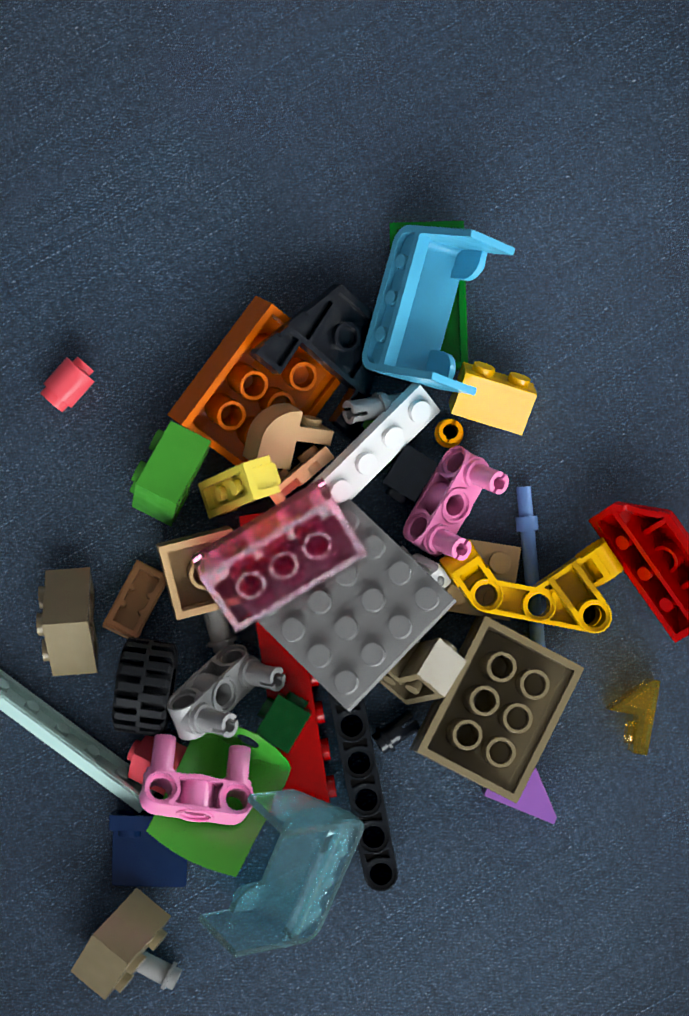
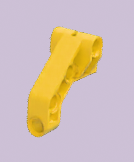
(566, 589)

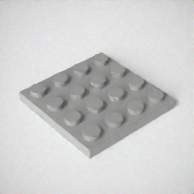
(362, 617)

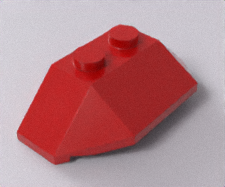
(654, 557)

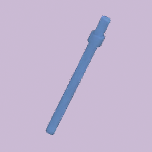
(526, 525)

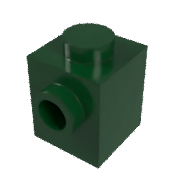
(283, 719)

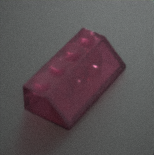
(278, 555)

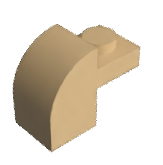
(278, 429)

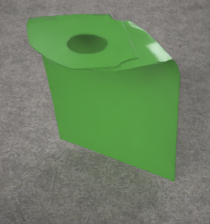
(213, 844)

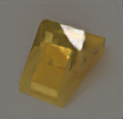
(641, 703)

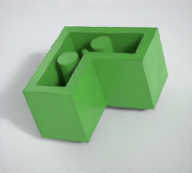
(166, 479)

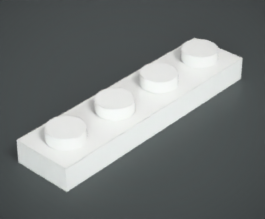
(379, 443)

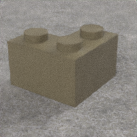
(68, 621)
(425, 672)
(118, 944)

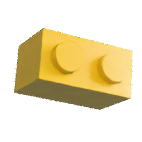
(499, 398)

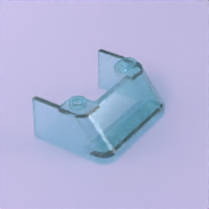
(298, 880)

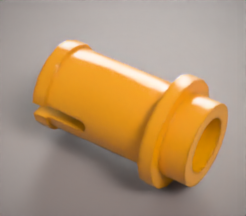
(440, 437)

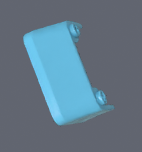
(418, 302)

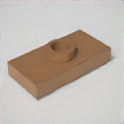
(135, 601)

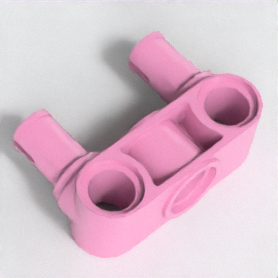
(448, 502)
(196, 795)

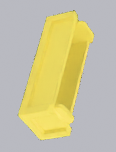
(239, 486)

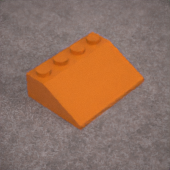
(238, 387)

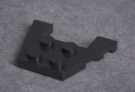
(334, 335)

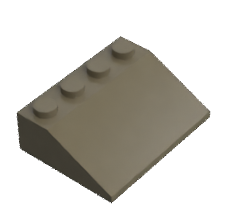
(498, 709)

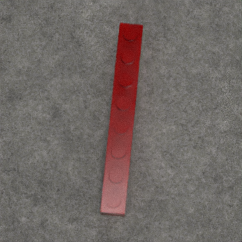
(308, 750)

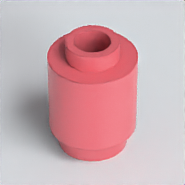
(67, 383)

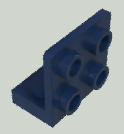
(139, 857)

